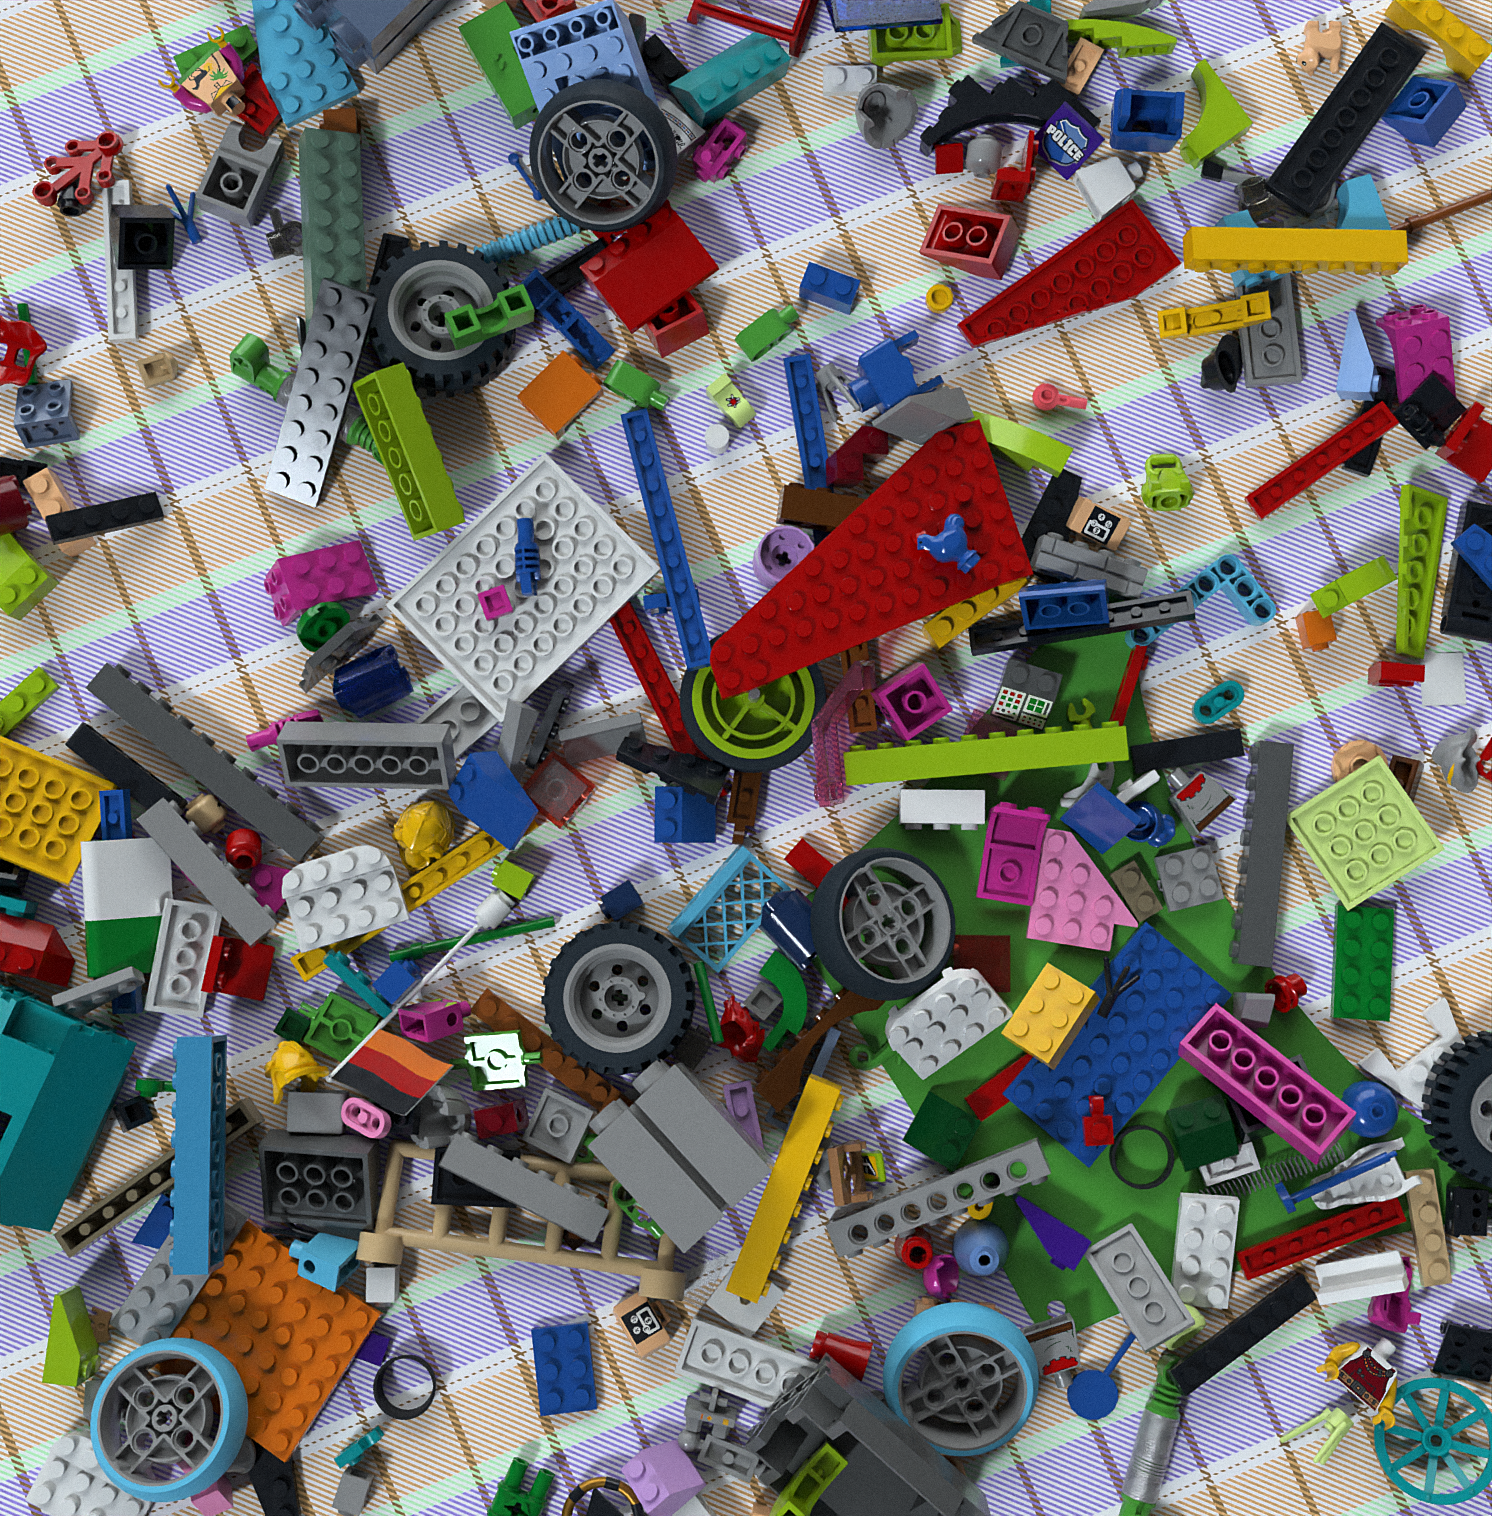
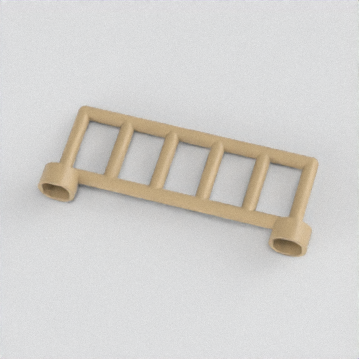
(388, 1242)

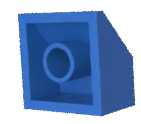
(1425, 110)
(683, 817)

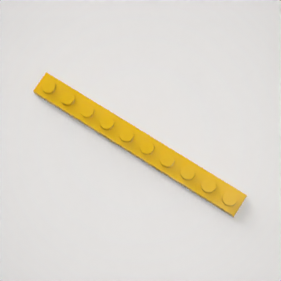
(416, 892)

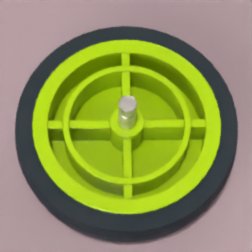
(755, 728)

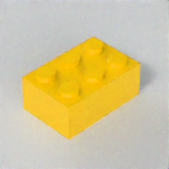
(1050, 1016)

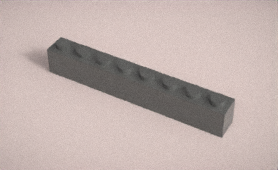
(1262, 854)

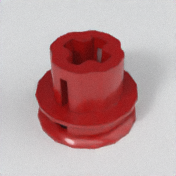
(1286, 991)

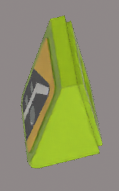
(874, 1166)

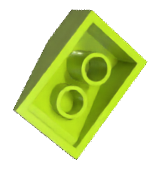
(22, 578)
(71, 1343)

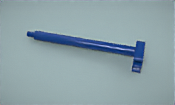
(1289, 1200)

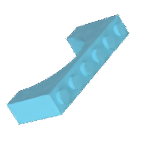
(1357, 209)

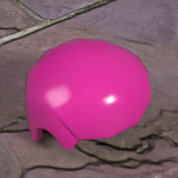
(941, 1276)

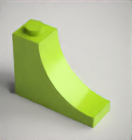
(1220, 119)

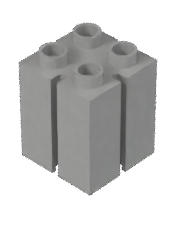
(678, 1152)

